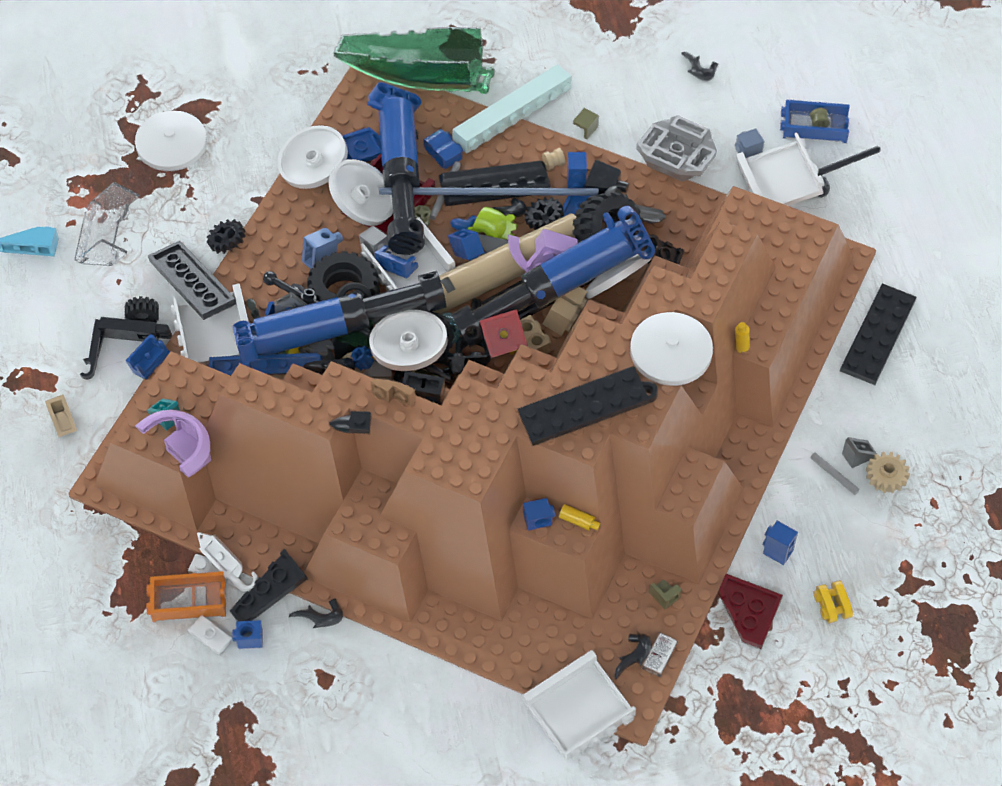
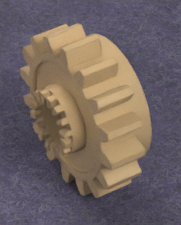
(896, 475)

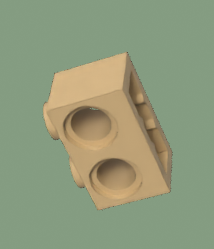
(535, 335)

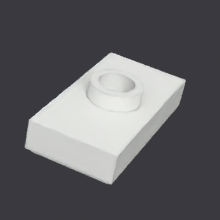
(210, 635)

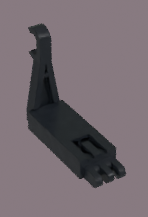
(120, 329)

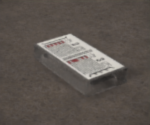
(660, 654)

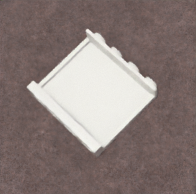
(782, 173)
(429, 259)
(210, 336)
(578, 706)

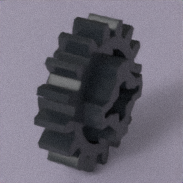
(543, 212)
(226, 236)

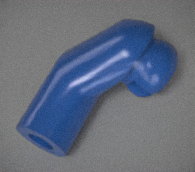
(459, 224)

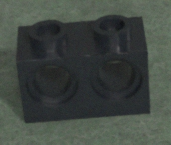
(426, 386)

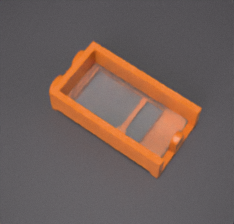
(187, 596)

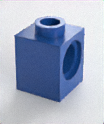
(538, 514)
(255, 640)

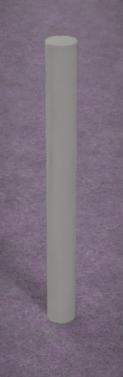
(435, 210)

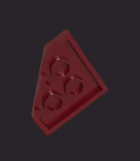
(749, 608)

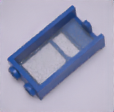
(798, 120)

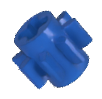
(362, 358)

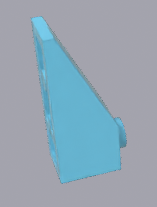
(33, 241)

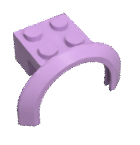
(546, 245)
(187, 444)

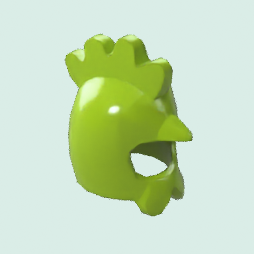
(494, 223)

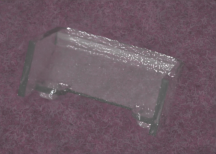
(101, 224)

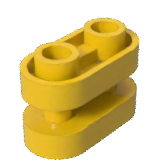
(828, 609)

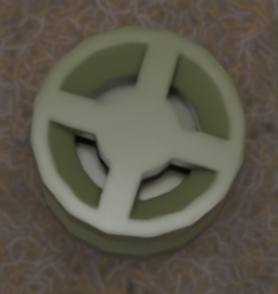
(820, 118)
(423, 213)

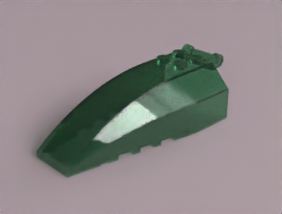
(426, 60)

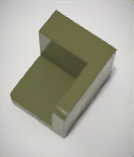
(588, 121)
(664, 593)

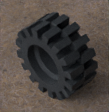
(142, 309)

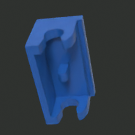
(395, 263)
(147, 357)

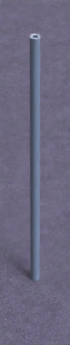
(499, 191)

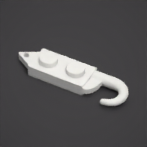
(224, 560)

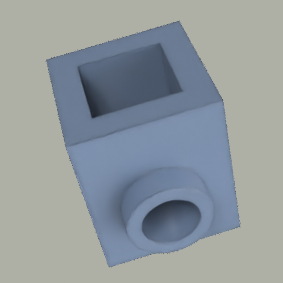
(749, 143)

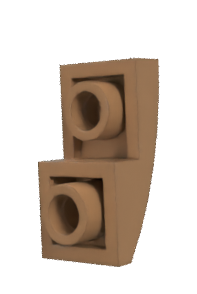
(388, 389)

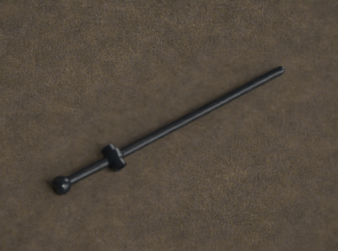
(309, 297)

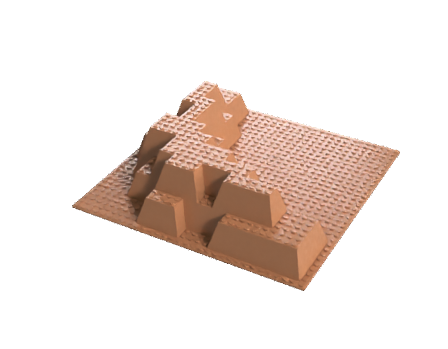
(426, 511)

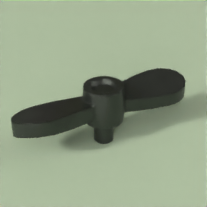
(252, 306)

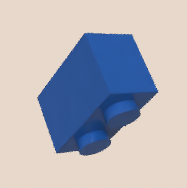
(576, 169)
(466, 244)
(779, 542)

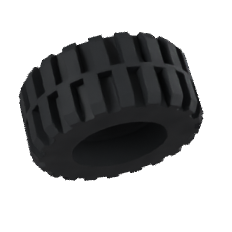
(590, 216)
(342, 268)

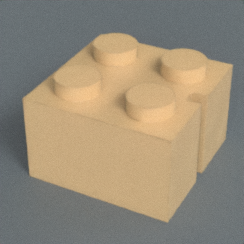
(565, 311)

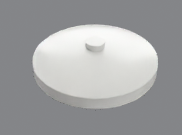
(171, 140)
(311, 156)
(356, 192)
(615, 275)
(408, 340)
(671, 348)

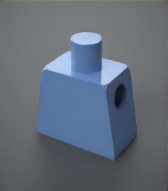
(319, 245)

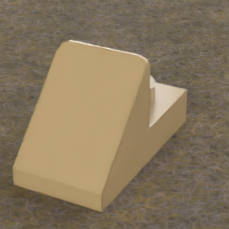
(60, 415)

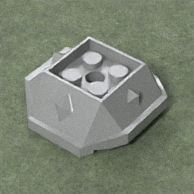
(677, 148)

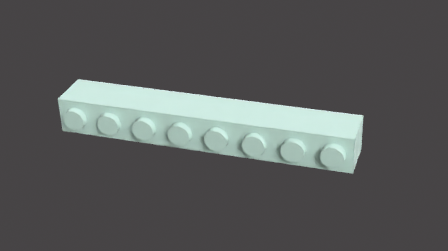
(512, 108)

